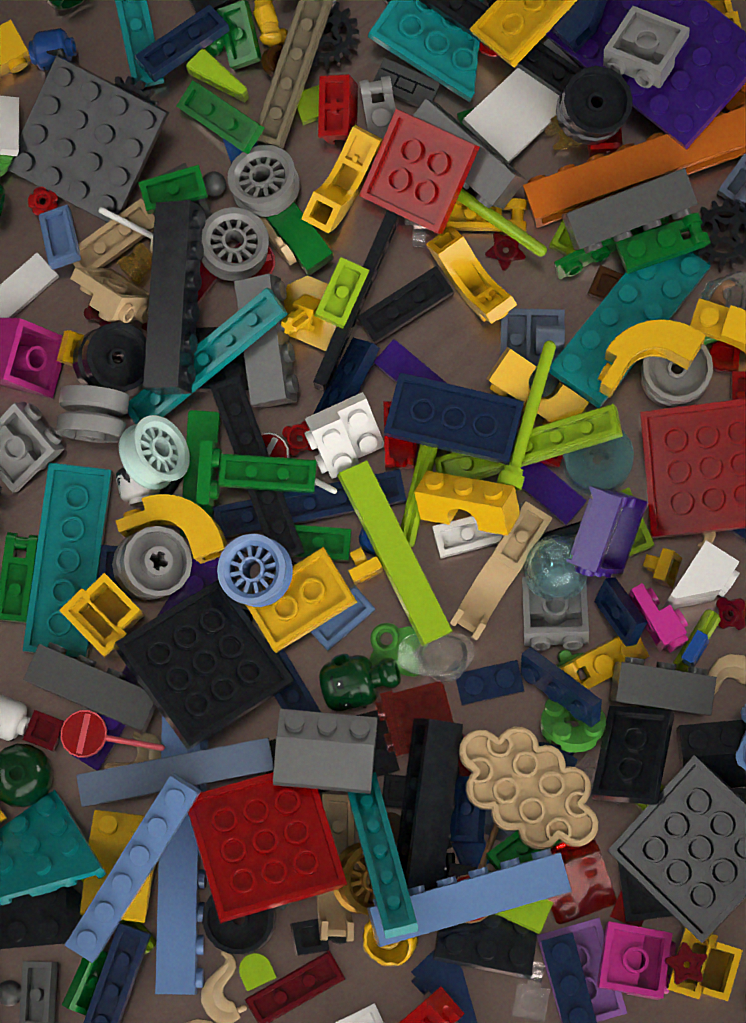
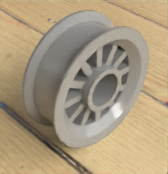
(262, 164)
(252, 225)

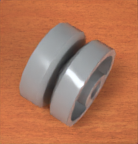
(673, 389)
(92, 413)
(135, 569)

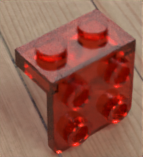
(402, 707)
(588, 882)

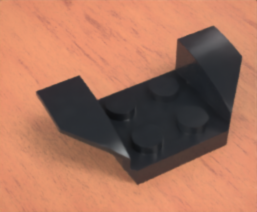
(40, 919)

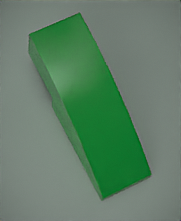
(302, 239)

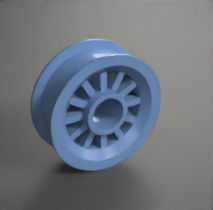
(228, 575)

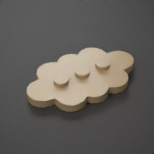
(528, 788)

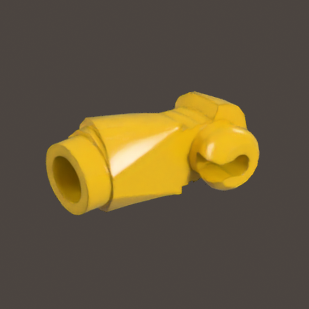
(267, 21)

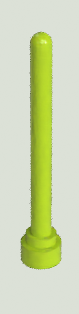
(502, 223)
(513, 473)

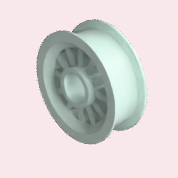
(154, 452)

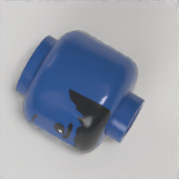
(48, 45)

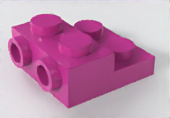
(663, 626)
(635, 960)

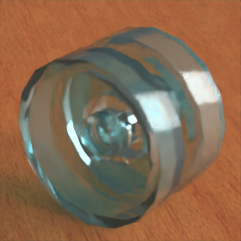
(609, 473)

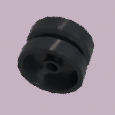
(610, 107)
(111, 357)
(239, 938)

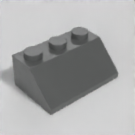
(325, 751)

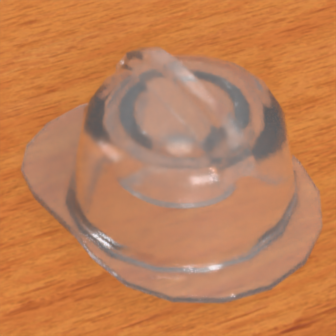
(441, 659)

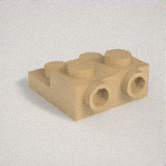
(113, 294)

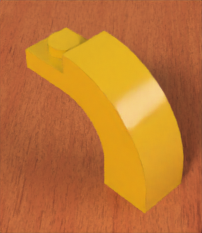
(339, 191)
(469, 277)
(721, 323)
(649, 339)
(201, 529)

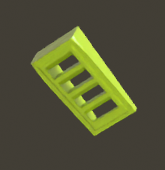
(210, 71)

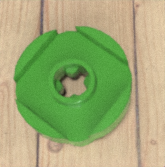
(571, 738)

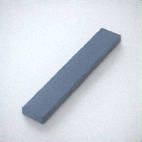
(194, 767)

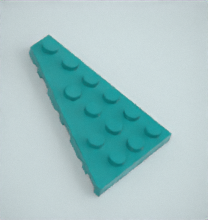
(429, 44)
(44, 851)

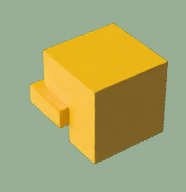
(102, 613)
(717, 970)

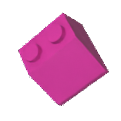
(29, 357)

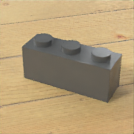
(663, 686)

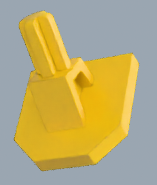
(301, 305)

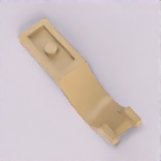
(500, 570)
(332, 917)

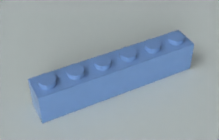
(133, 867)
(481, 894)

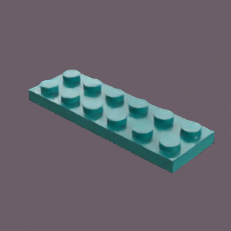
(636, 298)
(66, 553)

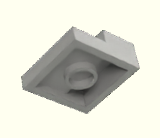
(645, 47)
(25, 444)
(555, 620)

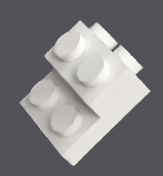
(343, 434)

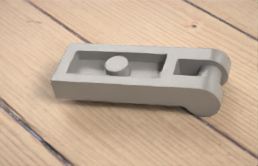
(378, 114)

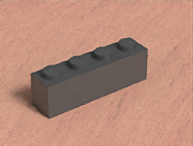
(490, 174)
(630, 209)
(271, 356)
(90, 687)

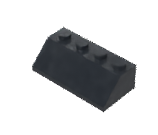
(716, 746)

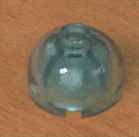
(549, 572)

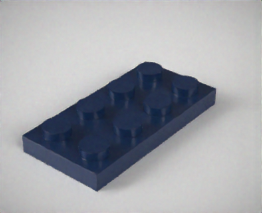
(454, 418)

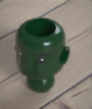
(355, 681)

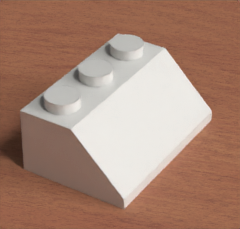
(706, 577)

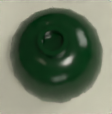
(24, 775)

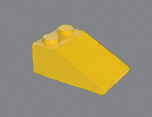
(108, 839)

